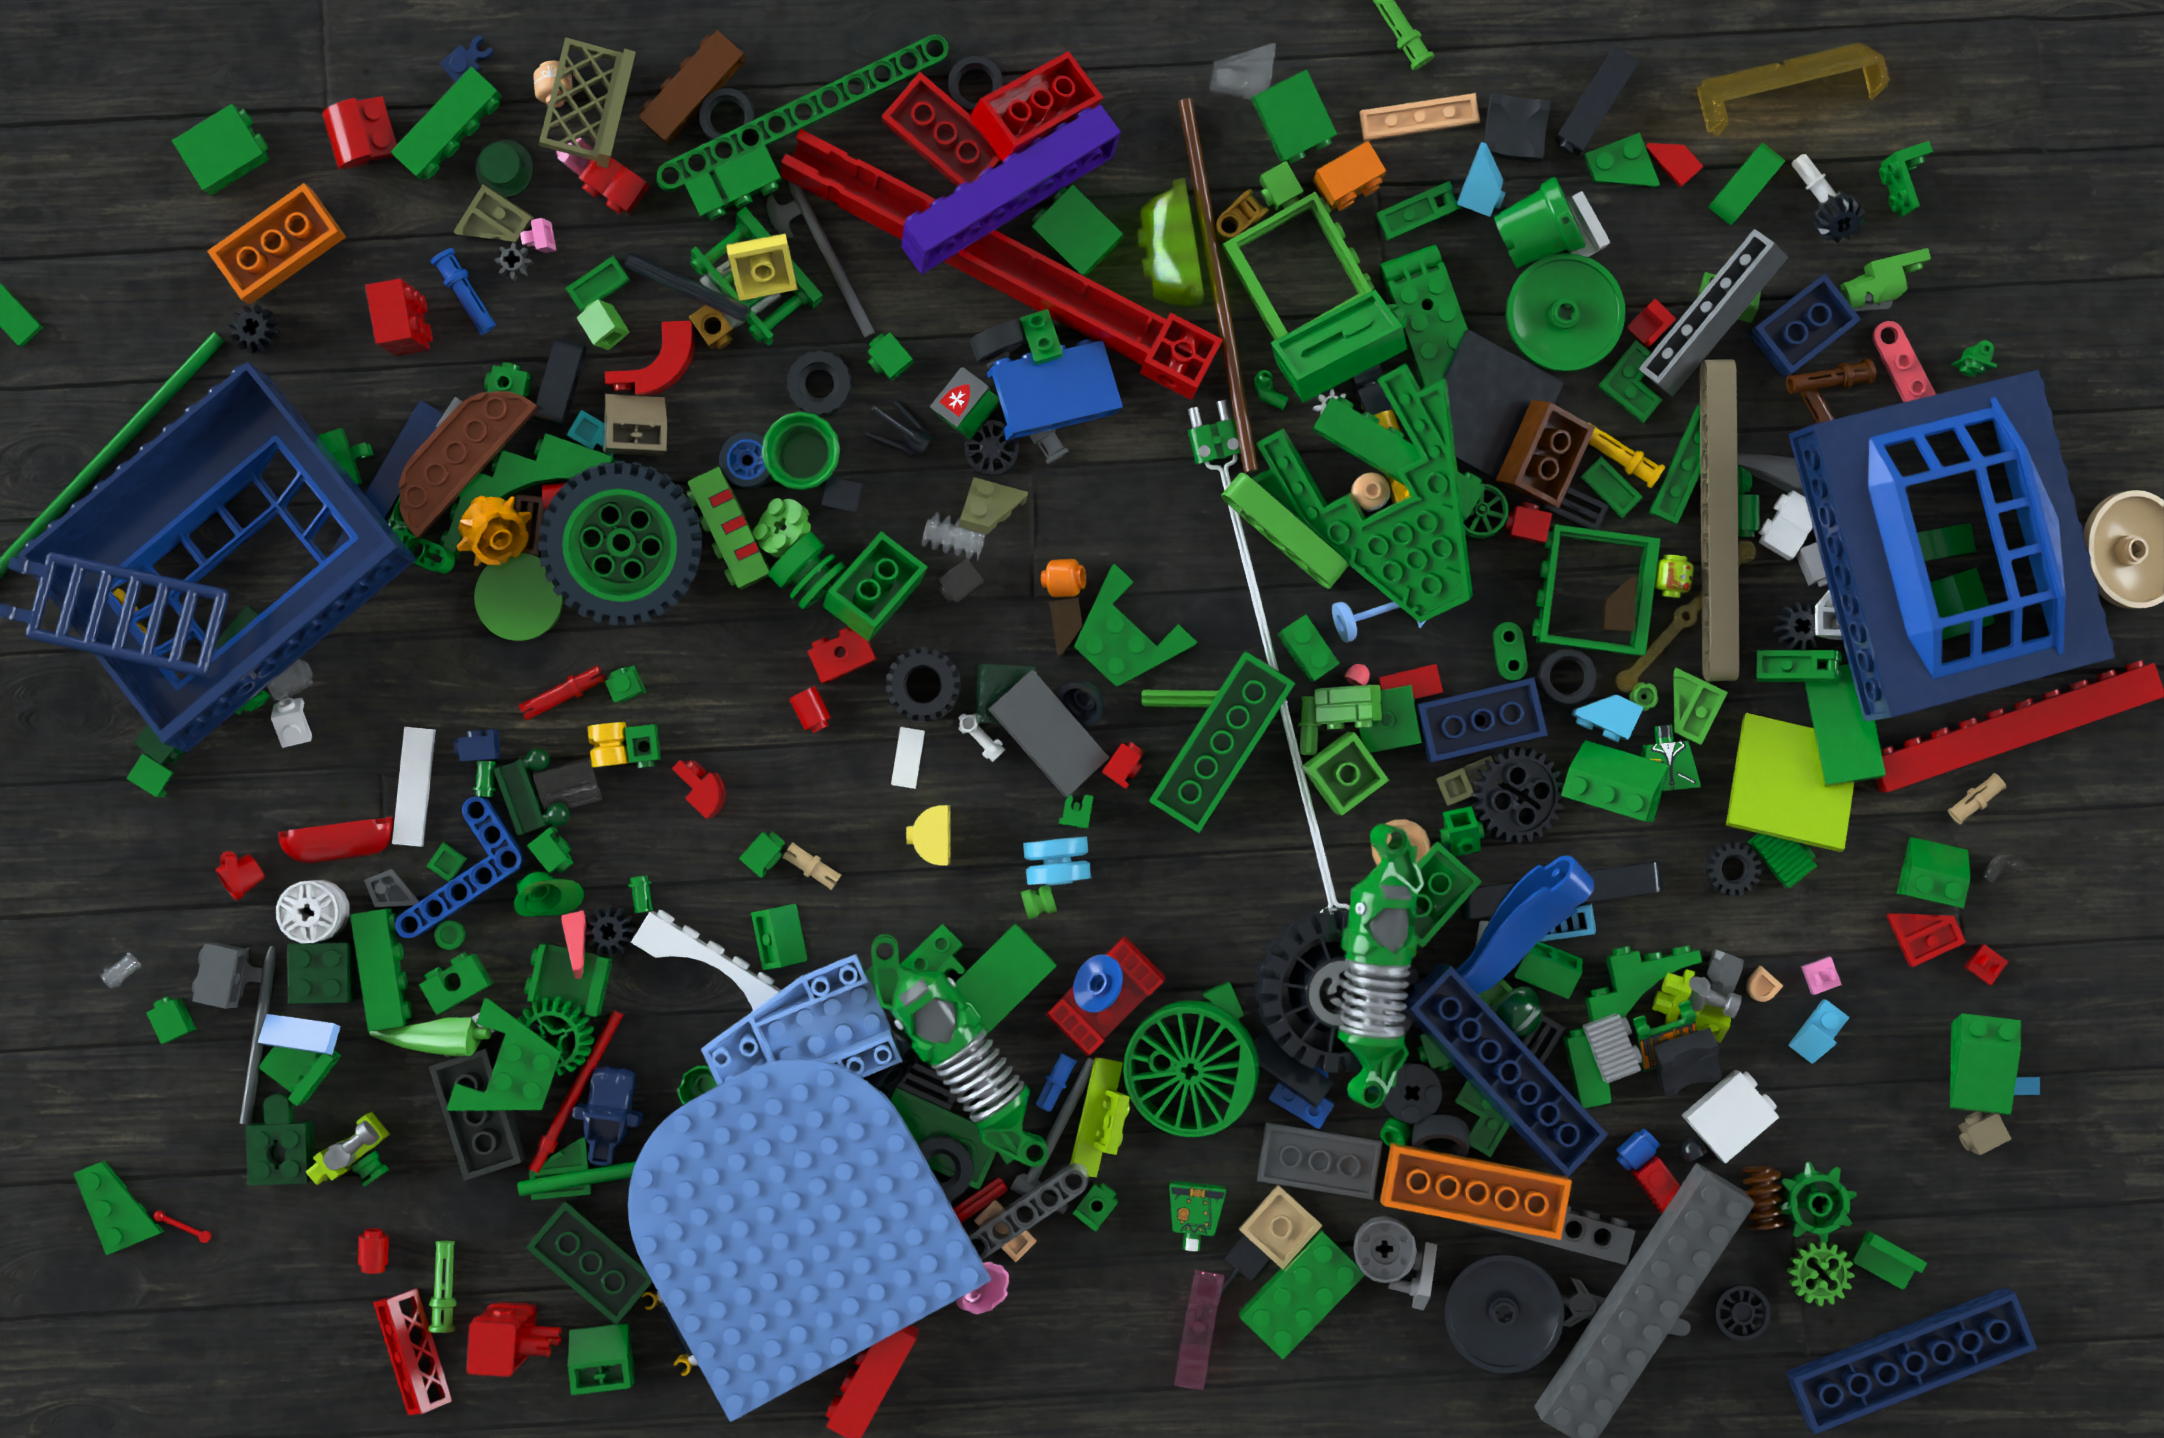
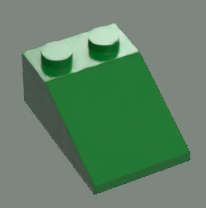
(1444, 890)
(1984, 1063)

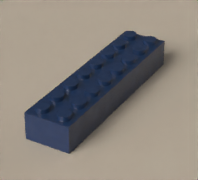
(1503, 1070)
(1911, 1360)

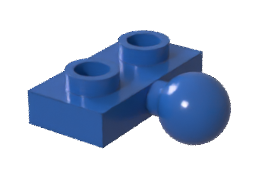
(1301, 1108)

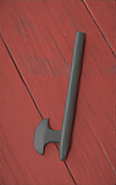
(780, 218)
(265, 977)

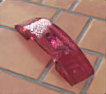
(1198, 1329)

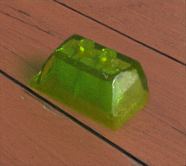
(1171, 248)

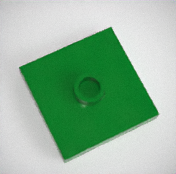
(1398, 723)

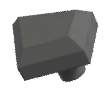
(389, 890)

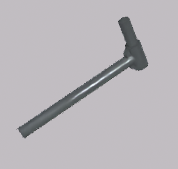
(1025, 1182)

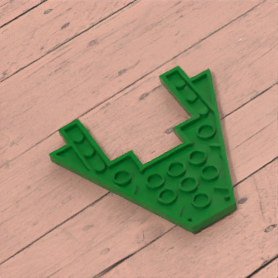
(1411, 547)

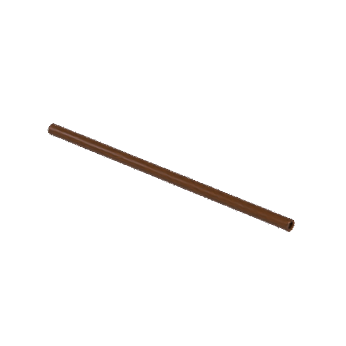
(1218, 285)

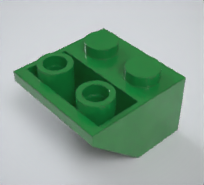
(600, 1359)

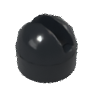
(1692, 1149)

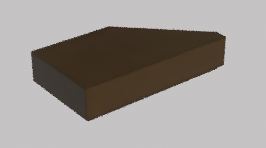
(1620, 607)
(1065, 621)

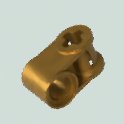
(1243, 214)

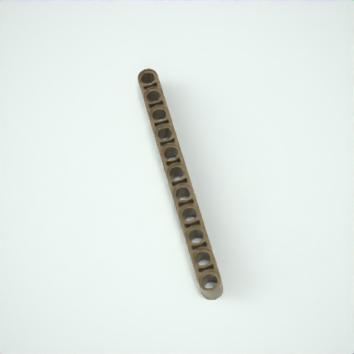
(1719, 520)

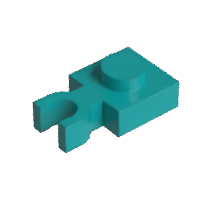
(587, 431)

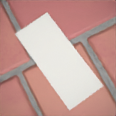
(907, 757)

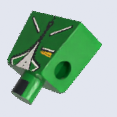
(1678, 755)

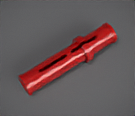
(572, 687)

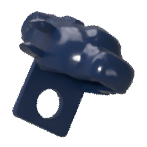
(608, 1112)

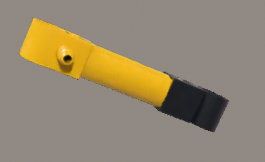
(1374, 401)

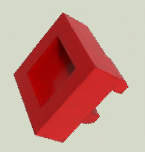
(1986, 964)

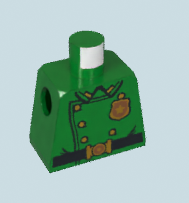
(1195, 1210)

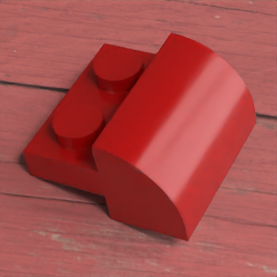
(359, 131)
(707, 792)

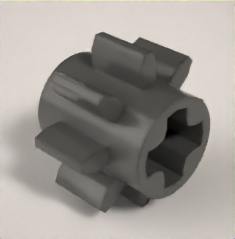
(519, 267)

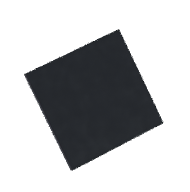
(1489, 400)

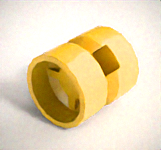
(608, 744)

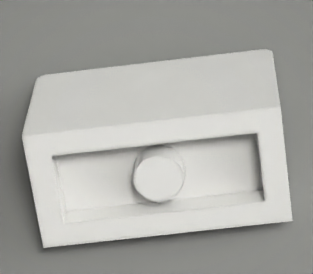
(1589, 226)

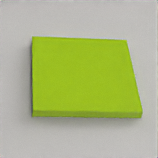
(1782, 786)

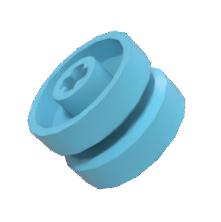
(1057, 861)

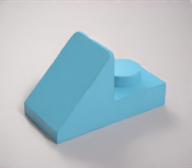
(1819, 1031)

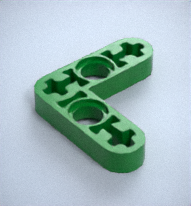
(429, 548)

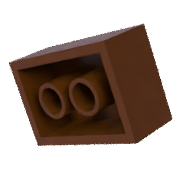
(1545, 453)

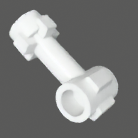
(992, 748)

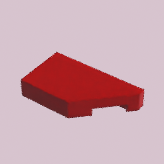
(1675, 161)

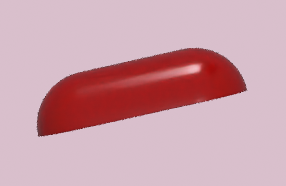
(337, 840)

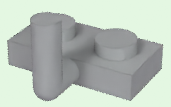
(1420, 1286)

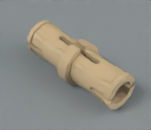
(1977, 798)
(812, 866)

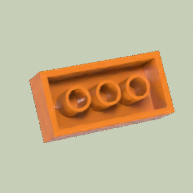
(276, 244)

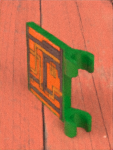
(1649, 1037)

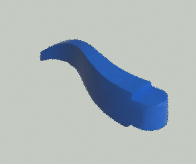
(1524, 917)

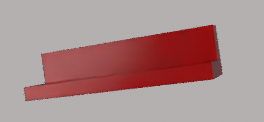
(402, 1352)

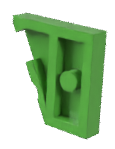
(1694, 706)

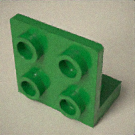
(1895, 174)
(298, 1070)

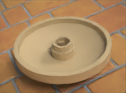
(2128, 548)

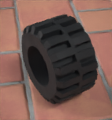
(905, 666)

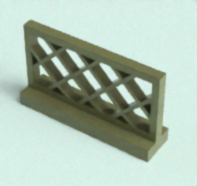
(613, 101)

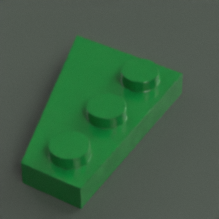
(113, 1209)

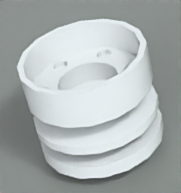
(323, 898)

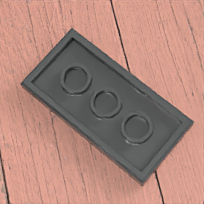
(1048, 733)
(1319, 1160)

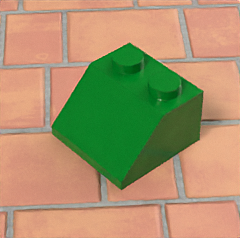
(1935, 873)

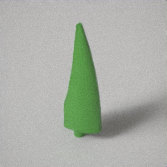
(440, 1036)

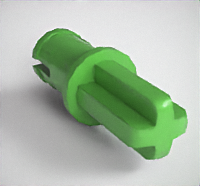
(1309, 727)

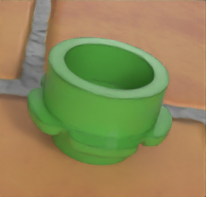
(1651, 695)

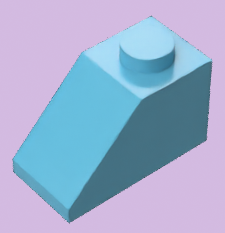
(1483, 184)

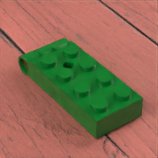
(1428, 333)

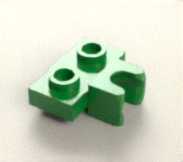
(937, 953)

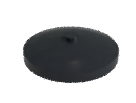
(1504, 1313)

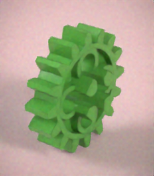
(1819, 1289)

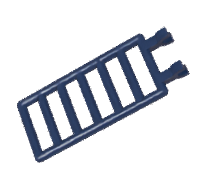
(136, 579)

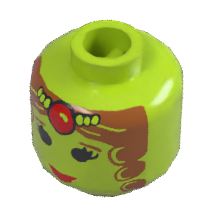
(1673, 575)

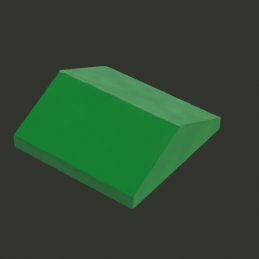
(1959, 595)

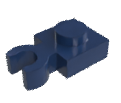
(461, 60)

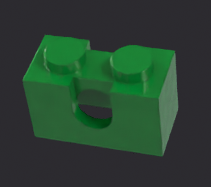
(473, 980)

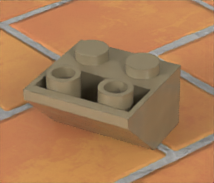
(635, 425)

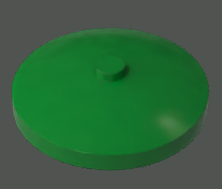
(1565, 312)

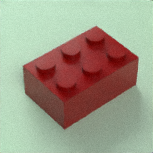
(398, 317)

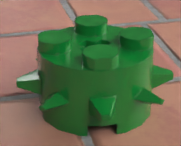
(1829, 1211)

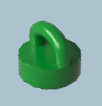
(1395, 1132)

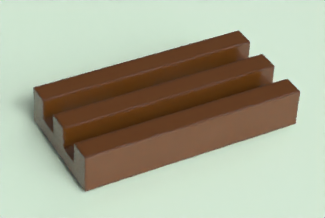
(530, 508)

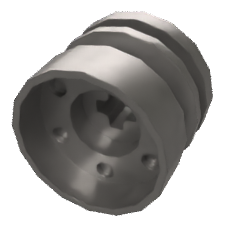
(1397, 1261)

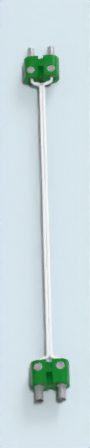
(1209, 445)

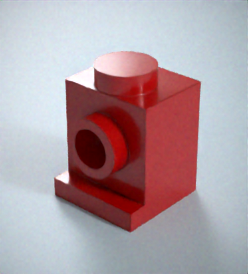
(1124, 764)

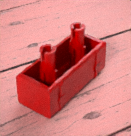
(506, 1338)

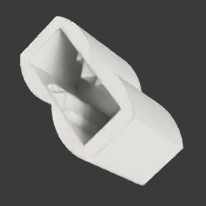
(1788, 527)

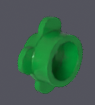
(1744, 480)

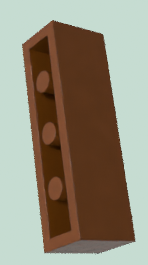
(683, 94)

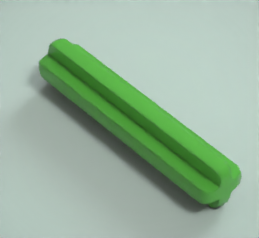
(1177, 698)

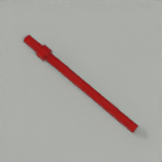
(548, 1142)

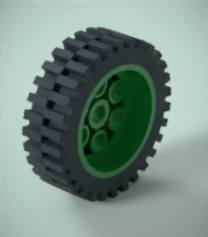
(615, 593)

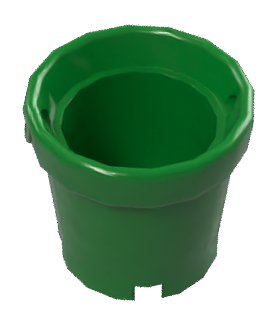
(1539, 225)
(800, 450)

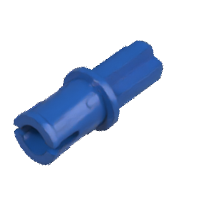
(1055, 1082)

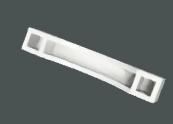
(663, 939)

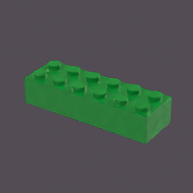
(1222, 741)

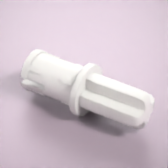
(1813, 178)

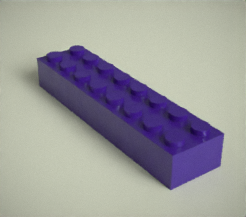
(1010, 188)

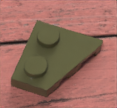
(493, 217)
(989, 504)

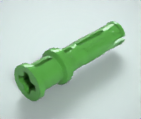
(1408, 39)
(445, 1250)

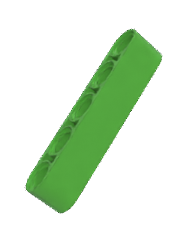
(1284, 530)

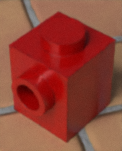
(1528, 523)

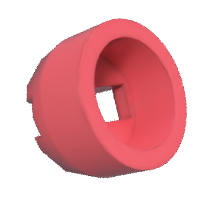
(1357, 675)

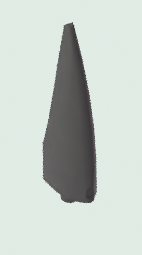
(1773, 469)

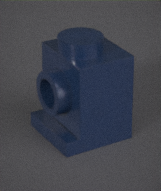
(478, 746)

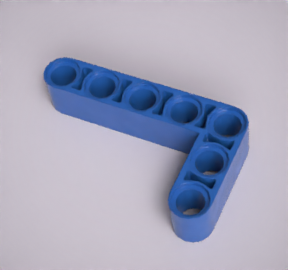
(470, 878)

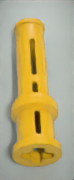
(1632, 461)

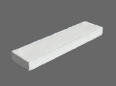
(413, 786)

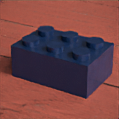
(1804, 326)

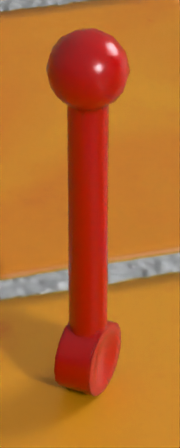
(203, 1236)

